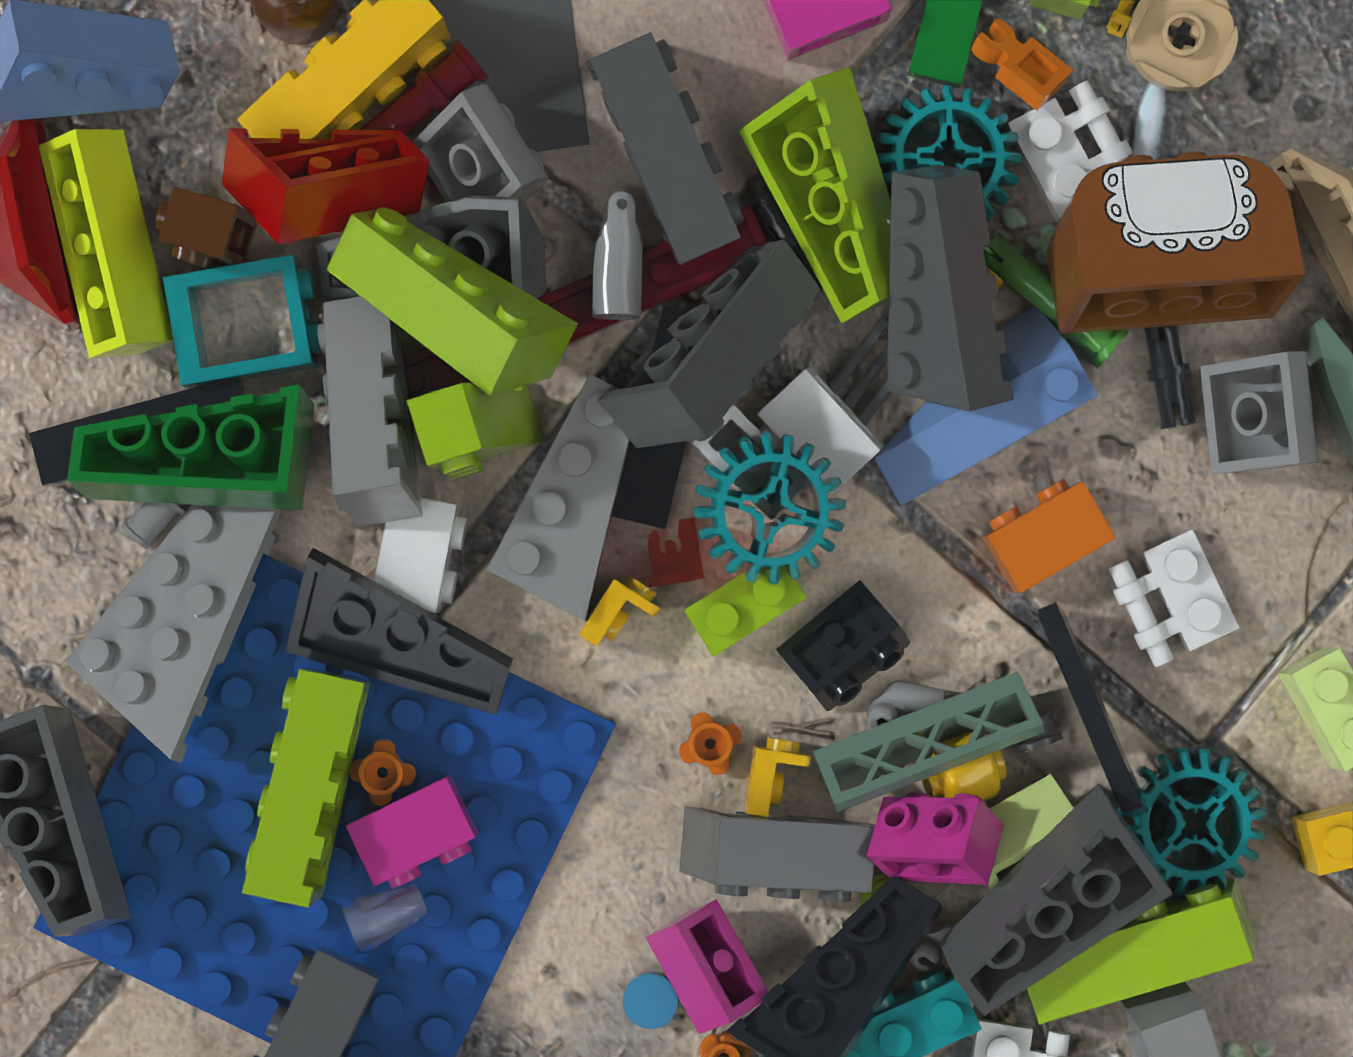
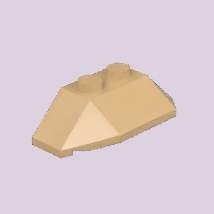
(1324, 207)

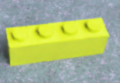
(106, 242)

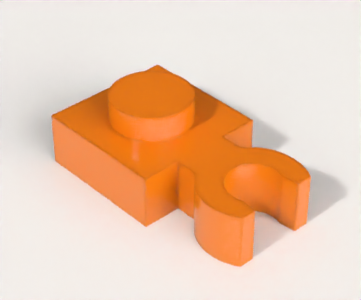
(1024, 68)

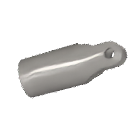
(617, 262)

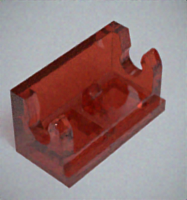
(675, 566)

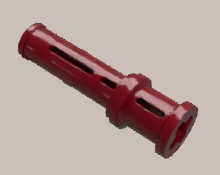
(432, 91)

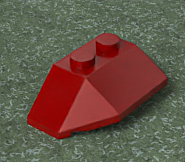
(29, 235)

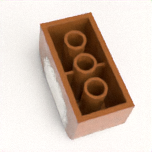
(1174, 244)

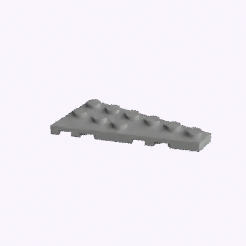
(177, 621)

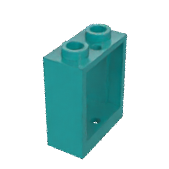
(188, 332)

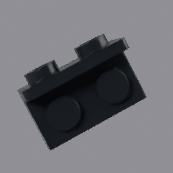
(844, 646)

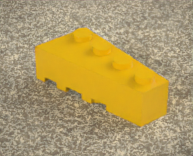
(352, 71)

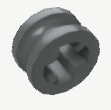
(1046, 738)

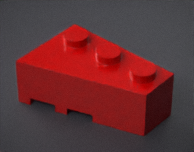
(315, 185)

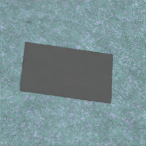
(529, 63)

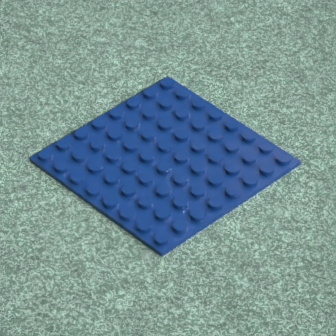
(189, 828)

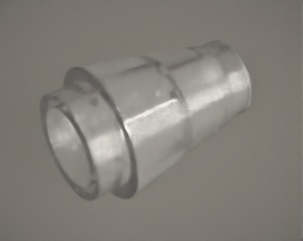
(383, 915)

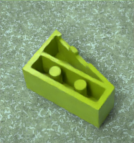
(467, 426)

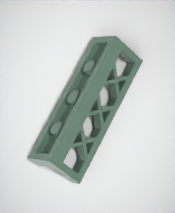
(917, 738)

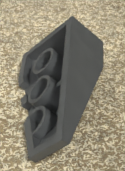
(484, 228)

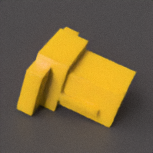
(1120, 18)

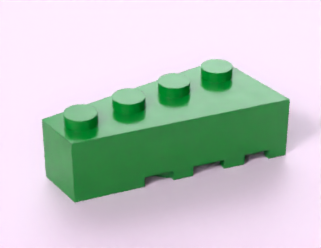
(212, 455)

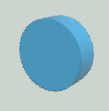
(650, 1000)

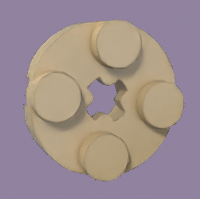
(1184, 68)

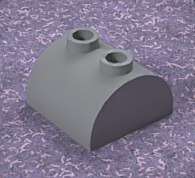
(479, 150)
(1259, 413)

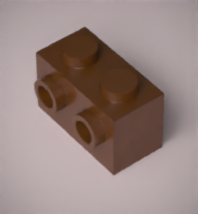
(204, 229)

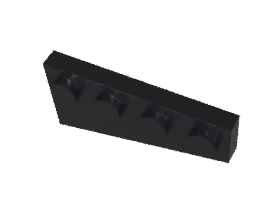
(381, 635)
(843, 982)

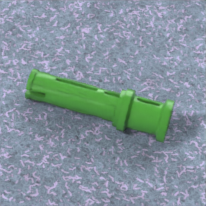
(1037, 289)

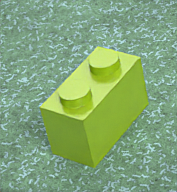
(742, 608)

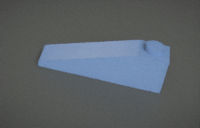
(948, 440)

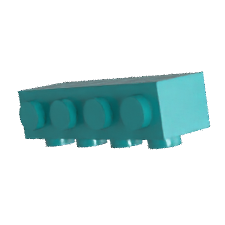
(919, 1019)

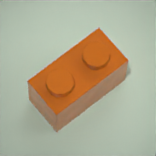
(1048, 535)

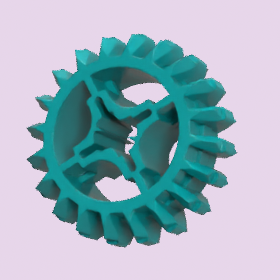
(947, 112)
(764, 534)
(1211, 804)

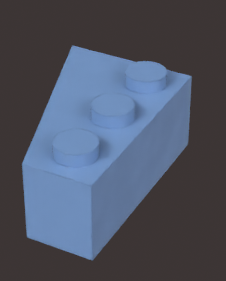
(81, 61)

